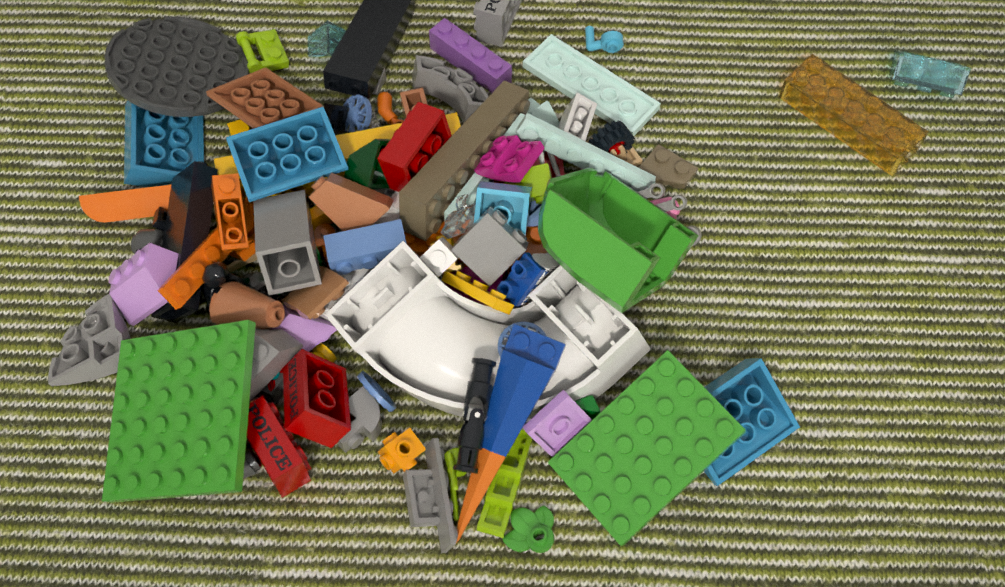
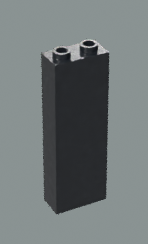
(367, 46)
(187, 226)

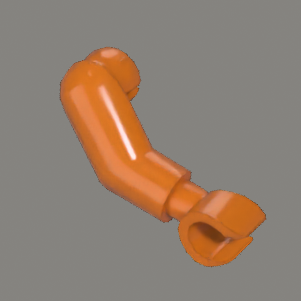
(385, 108)

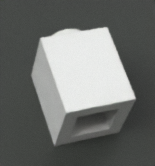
(439, 256)

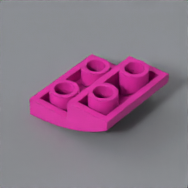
(509, 159)

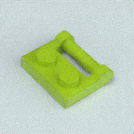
(269, 48)

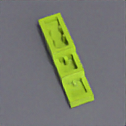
(504, 488)

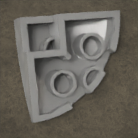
(91, 347)

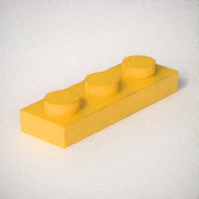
(478, 291)

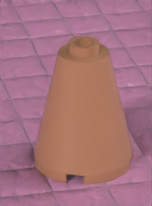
(240, 303)

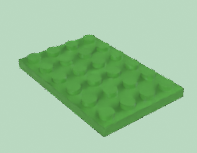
(646, 447)

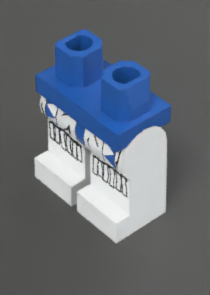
(526, 276)

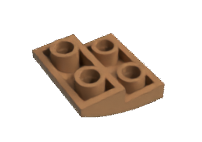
(311, 300)

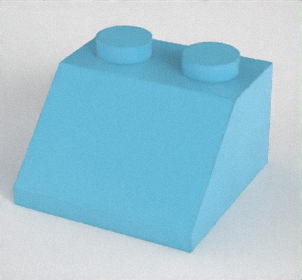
(508, 199)

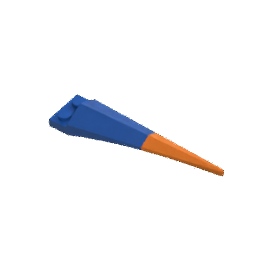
(520, 381)

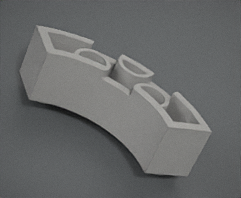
(449, 85)

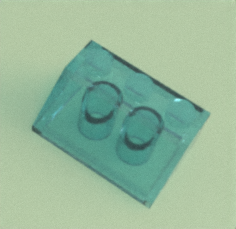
(928, 73)

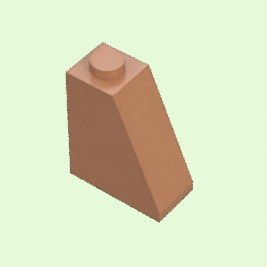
(348, 202)

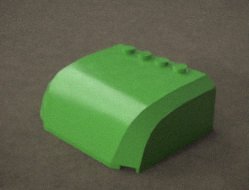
(621, 267)

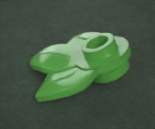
(529, 526)

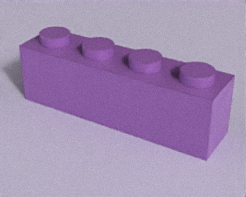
(469, 55)

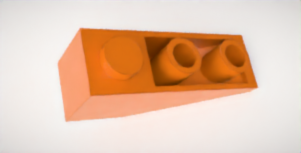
(229, 212)

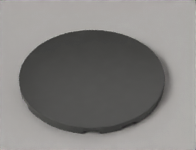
(172, 64)

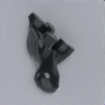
(216, 275)

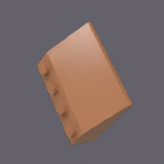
(262, 98)

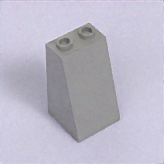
(286, 242)

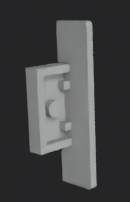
(428, 497)

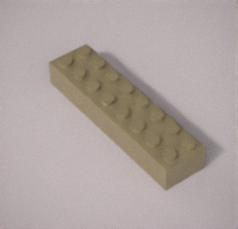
(447, 172)

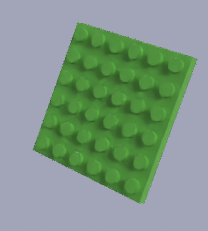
(180, 414)

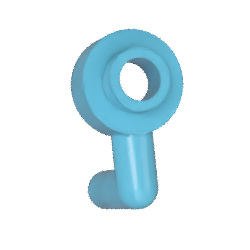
(610, 41)

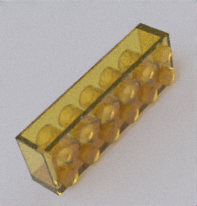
(853, 114)

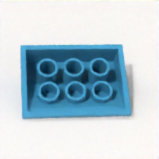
(159, 146)
(286, 154)
(759, 408)

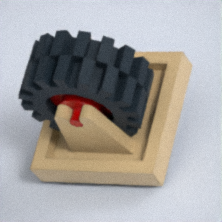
(617, 141)

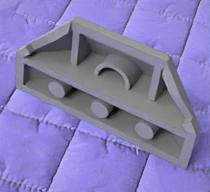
(271, 353)

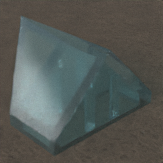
(324, 40)

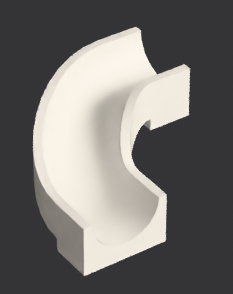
(428, 334)

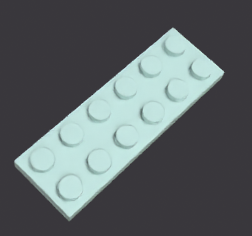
(574, 72)

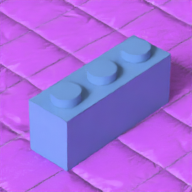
(362, 246)

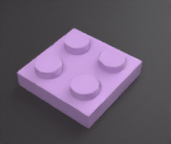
(557, 423)

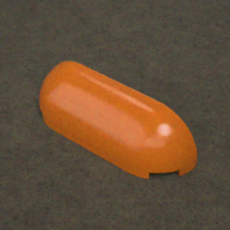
(125, 203)

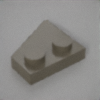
(669, 168)

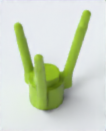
(451, 458)

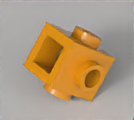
(400, 451)

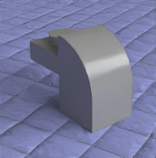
(365, 420)

